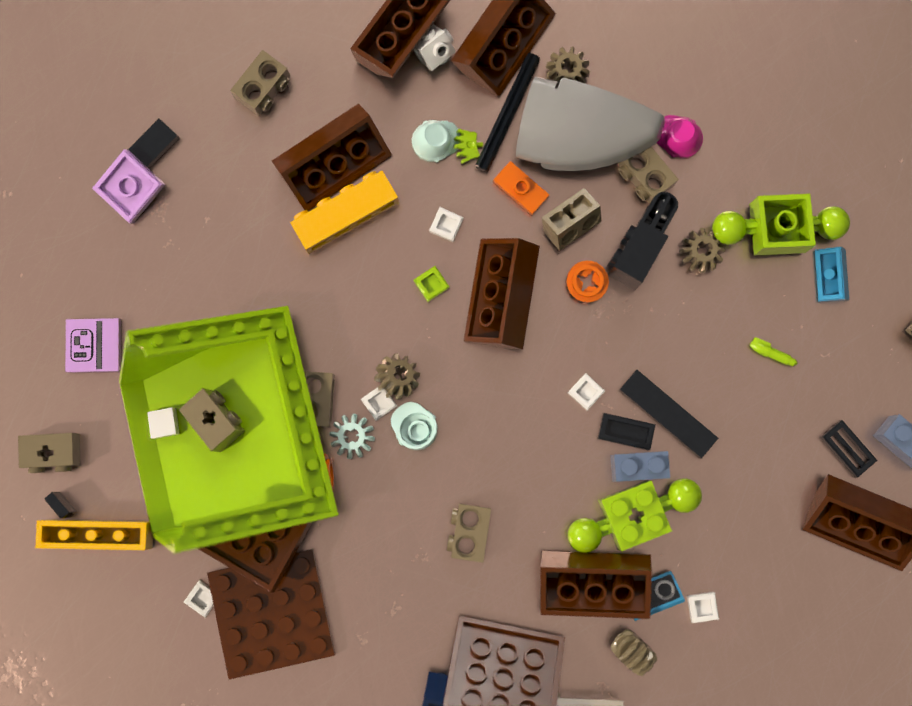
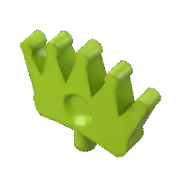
(468, 145)

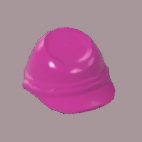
(680, 137)

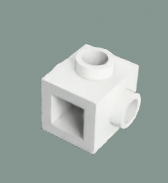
(435, 47)

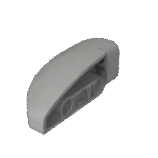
(583, 126)

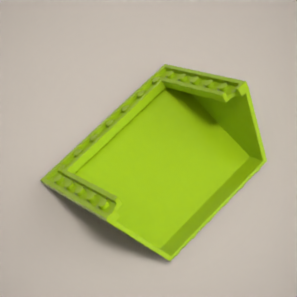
(266, 476)

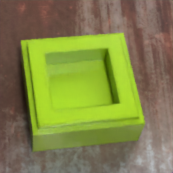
(431, 283)

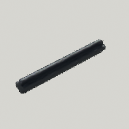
(507, 112)

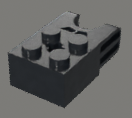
(643, 242)

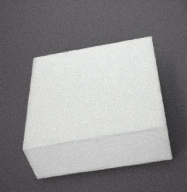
(446, 224)
(586, 391)
(378, 404)
(163, 423)
(200, 598)
(702, 607)

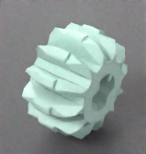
(352, 427)

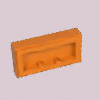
(521, 188)

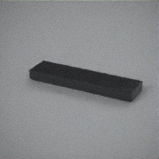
(668, 414)

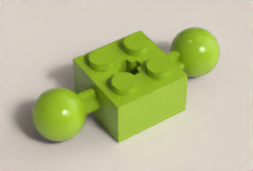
(771, 213)
(586, 534)

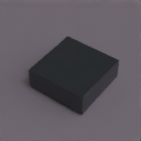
(60, 505)

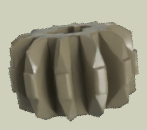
(570, 60)
(700, 241)
(404, 383)
(634, 652)

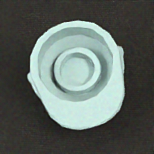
(435, 140)
(414, 426)

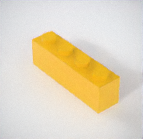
(345, 211)
(94, 534)

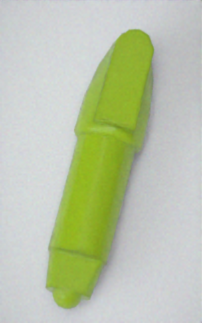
(765, 349)

